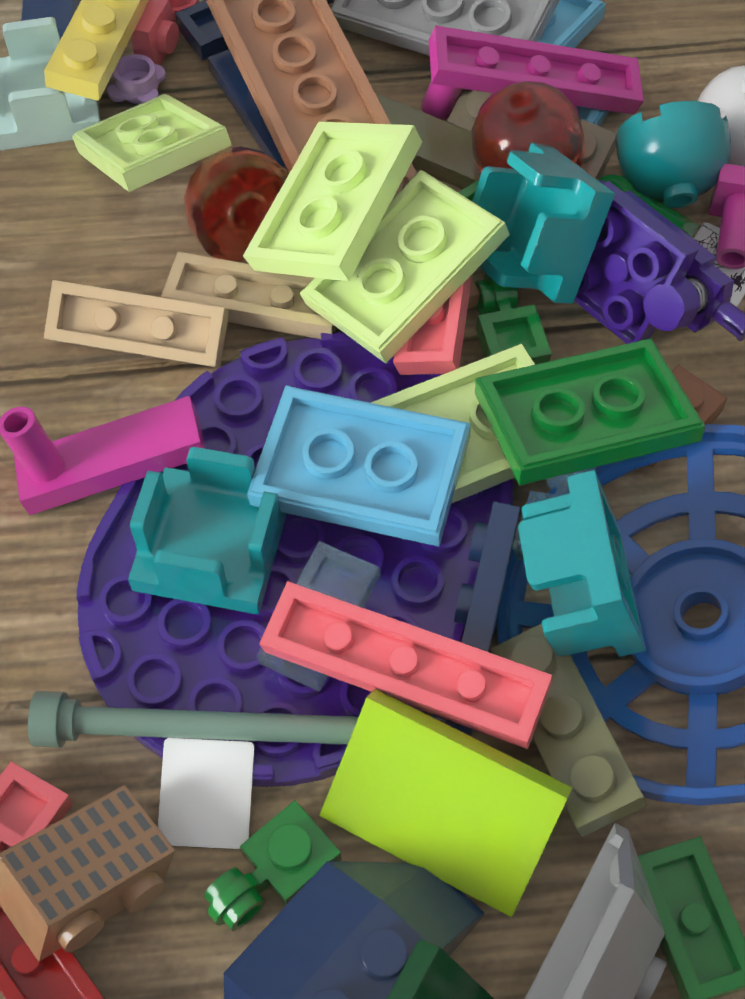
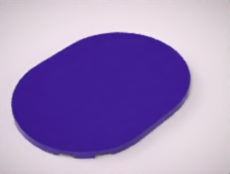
(203, 656)

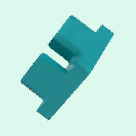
(551, 219)
(203, 536)
(581, 557)

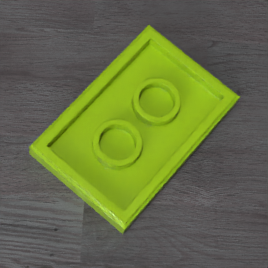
(444, 801)

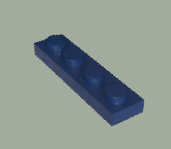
(480, 604)

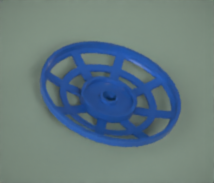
(665, 587)

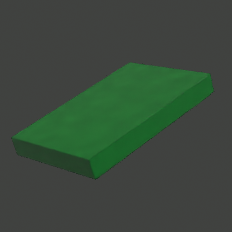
(587, 411)

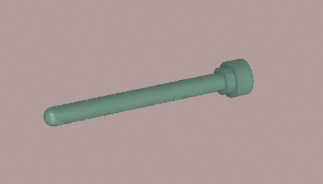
(58, 719)

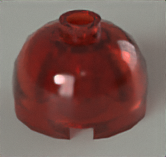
(524, 115)
(231, 198)

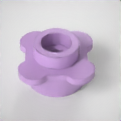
(136, 79)

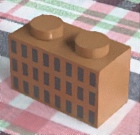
(83, 873)

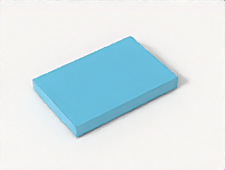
(361, 464)

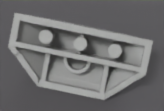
(608, 934)

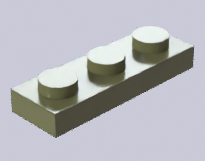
(576, 738)

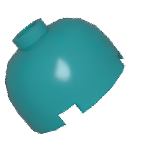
(674, 153)

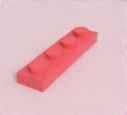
(408, 664)

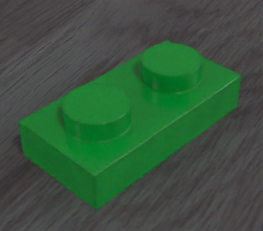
(698, 922)

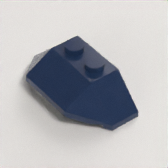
(351, 933)

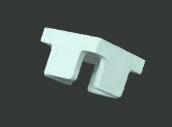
(28, 108)

